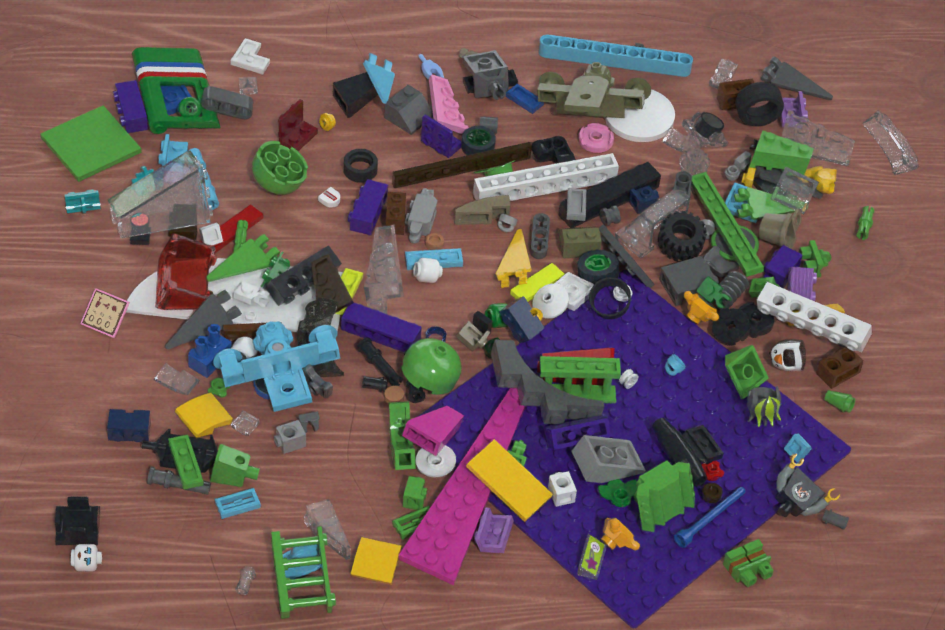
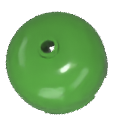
(279, 168)
(432, 365)

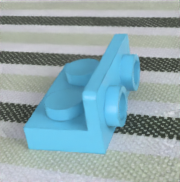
(171, 150)

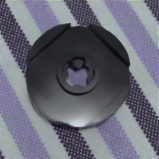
(728, 317)
(759, 327)

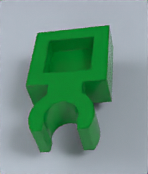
(712, 291)

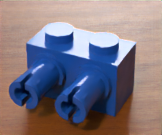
(202, 356)

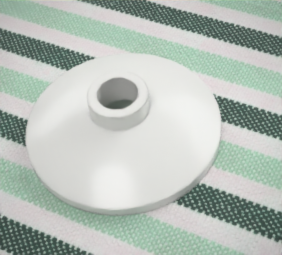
(555, 305)
(436, 465)

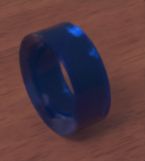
(436, 330)

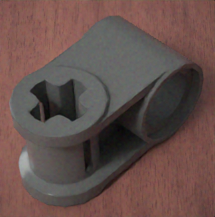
(683, 182)

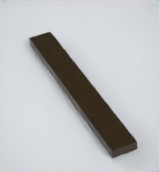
(461, 165)

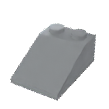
(606, 459)

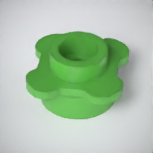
(218, 383)

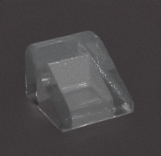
(378, 303)

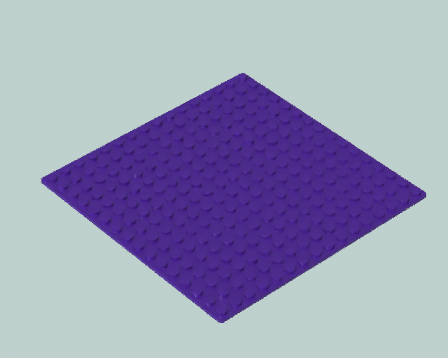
(702, 394)

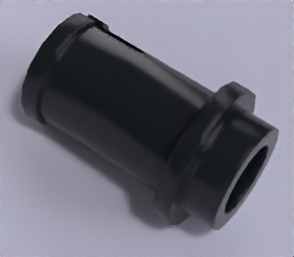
(375, 383)

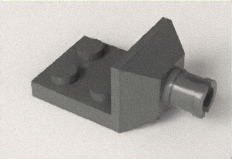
(489, 74)

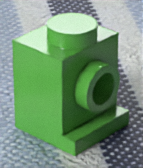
(414, 493)

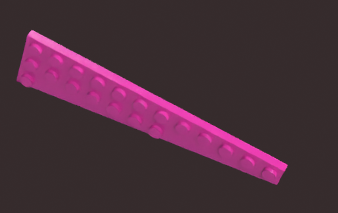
(451, 521)

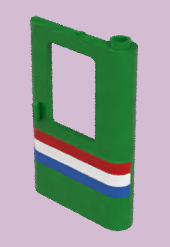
(171, 68)

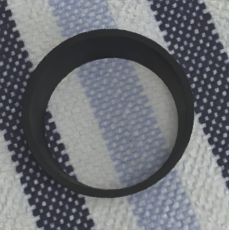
(609, 281)

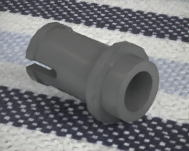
(835, 519)

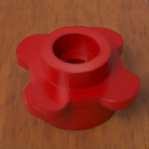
(713, 475)

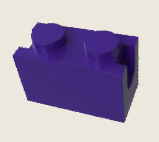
(780, 264)

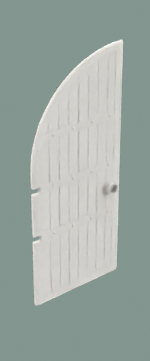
(144, 296)

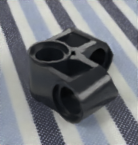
(552, 149)

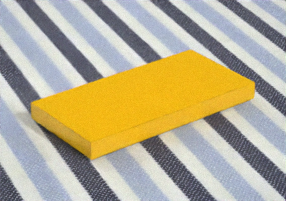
(509, 480)

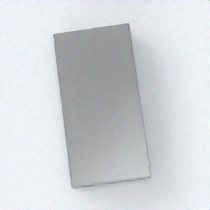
(576, 204)

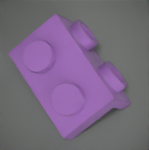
(796, 105)
(493, 532)

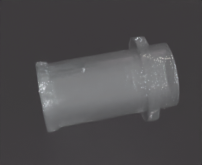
(247, 575)

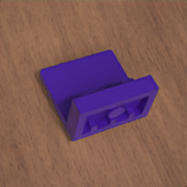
(439, 137)

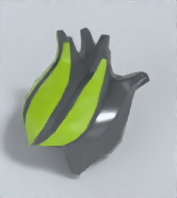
(764, 404)

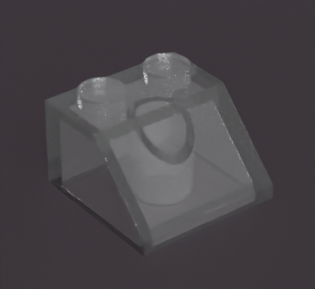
(794, 190)

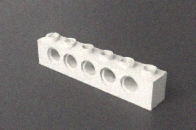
(807, 308)

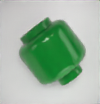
(194, 105)
(492, 313)

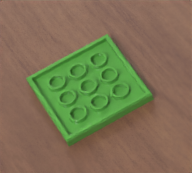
(90, 143)

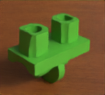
(817, 258)

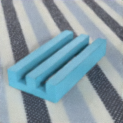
(239, 505)

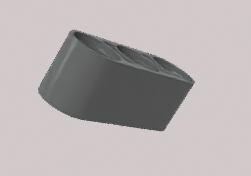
(227, 102)

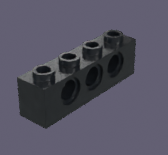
(279, 286)

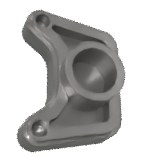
(718, 265)
(316, 383)

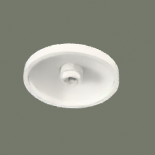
(646, 123)

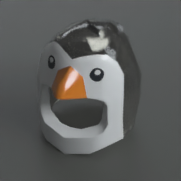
(789, 355)

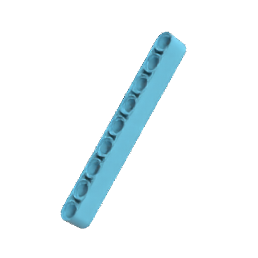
(615, 55)

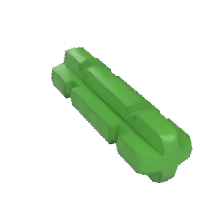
(240, 238)

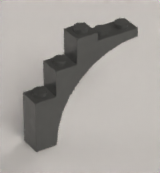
(534, 391)

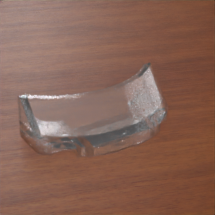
(892, 143)

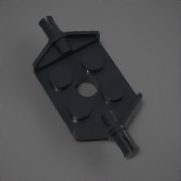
(204, 450)

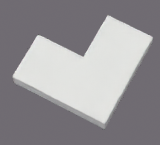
(247, 57)

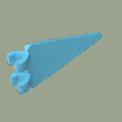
(380, 76)

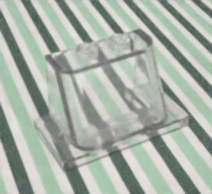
(639, 232)

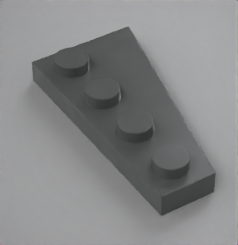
(624, 256)

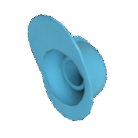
(301, 552)

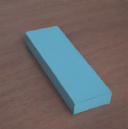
(446, 257)

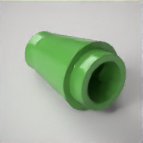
(842, 401)

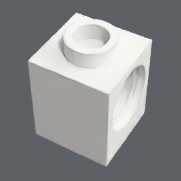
(561, 495)

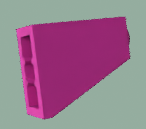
(433, 429)

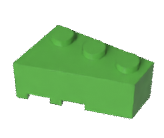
(781, 152)

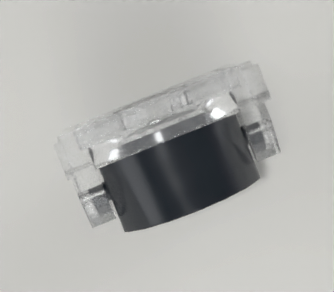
(706, 130)

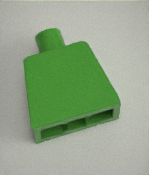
(232, 467)

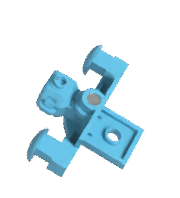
(279, 363)

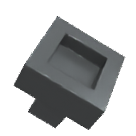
(312, 418)

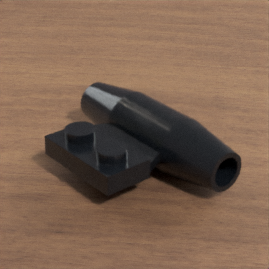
(692, 447)

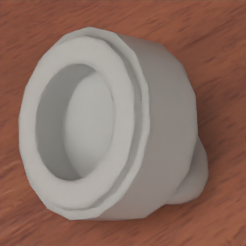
(507, 219)
(710, 227)

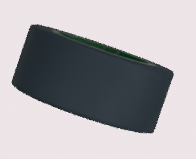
(477, 140)

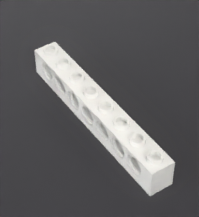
(547, 178)

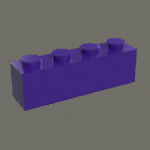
(380, 327)

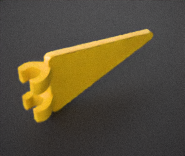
(515, 261)

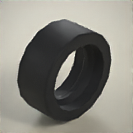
(360, 155)

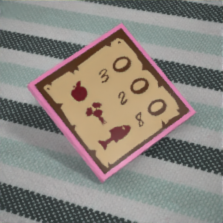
(105, 313)

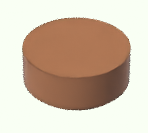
(434, 241)
(394, 394)

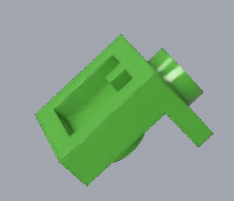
(758, 284)

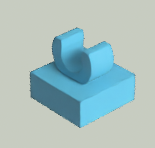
(799, 446)

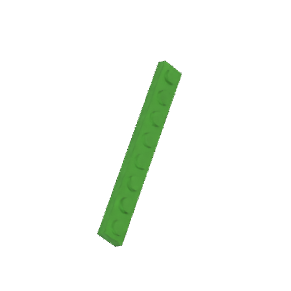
(726, 225)

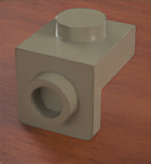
(472, 336)

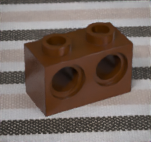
(728, 92)
(396, 211)
(839, 367)

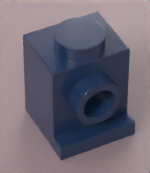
(643, 198)

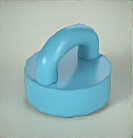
(676, 363)

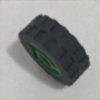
(597, 265)

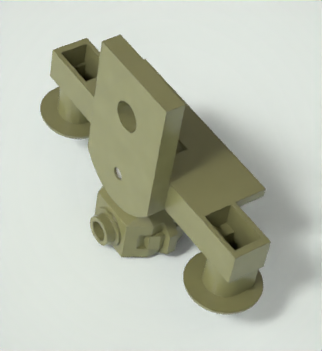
(593, 93)

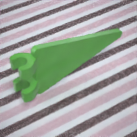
(758, 204)
(245, 259)

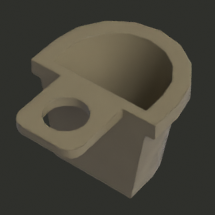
(780, 228)

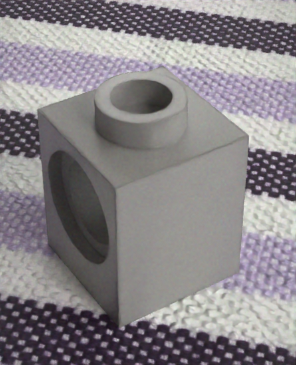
(290, 437)

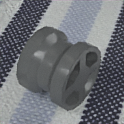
(610, 215)

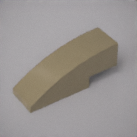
(482, 210)

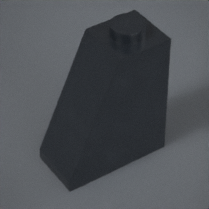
(354, 93)

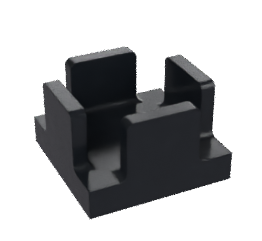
(77, 522)

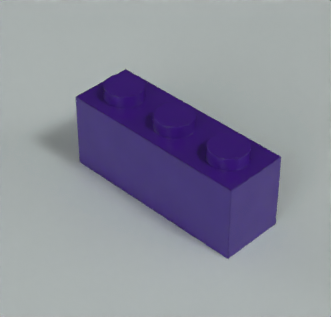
(130, 106)
(368, 207)
(571, 432)

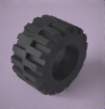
(685, 224)

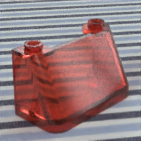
(183, 274)

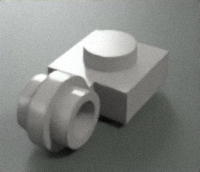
(741, 164)

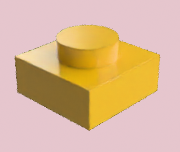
(749, 177)

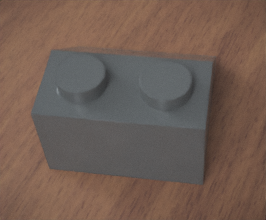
(407, 109)

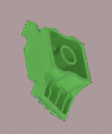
(664, 493)

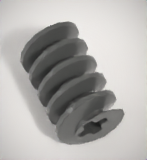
(734, 285)

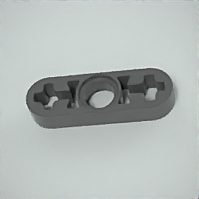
(541, 217)

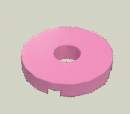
(596, 145)

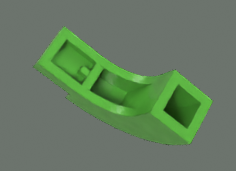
(402, 449)

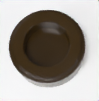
(712, 493)

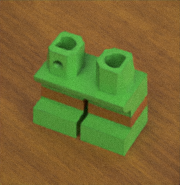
(748, 561)

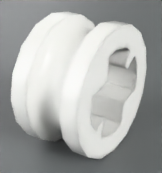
(628, 378)

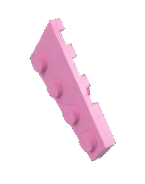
(444, 106)

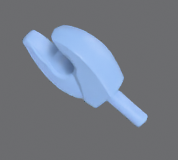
(429, 67)

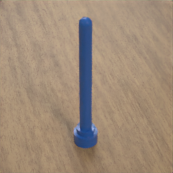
(684, 537)

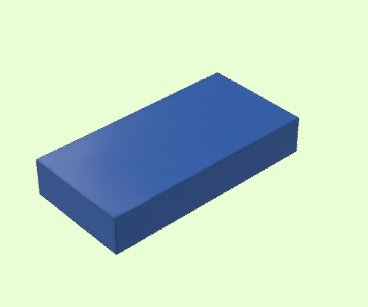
(524, 98)

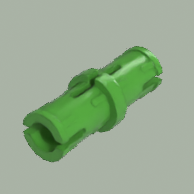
(865, 222)

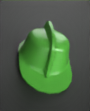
(497, 170)

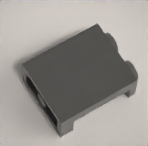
(684, 277)

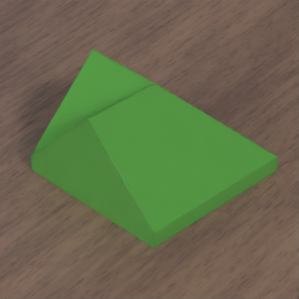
(745, 370)

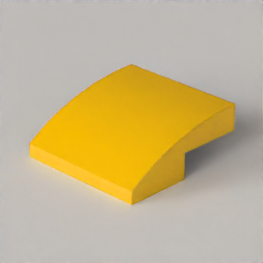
(203, 415)
(376, 560)

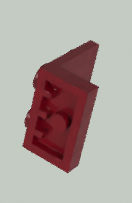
(293, 130)

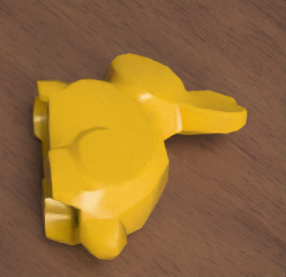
(825, 177)

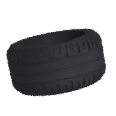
(756, 93)

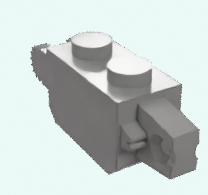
(422, 215)

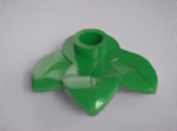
(618, 492)

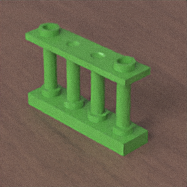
(583, 368)
(284, 584)

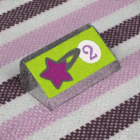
(591, 558)

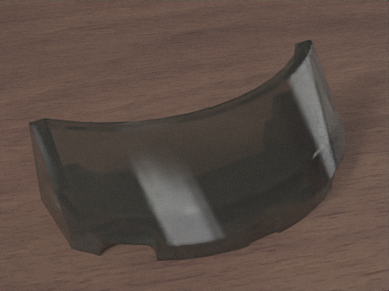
(318, 313)

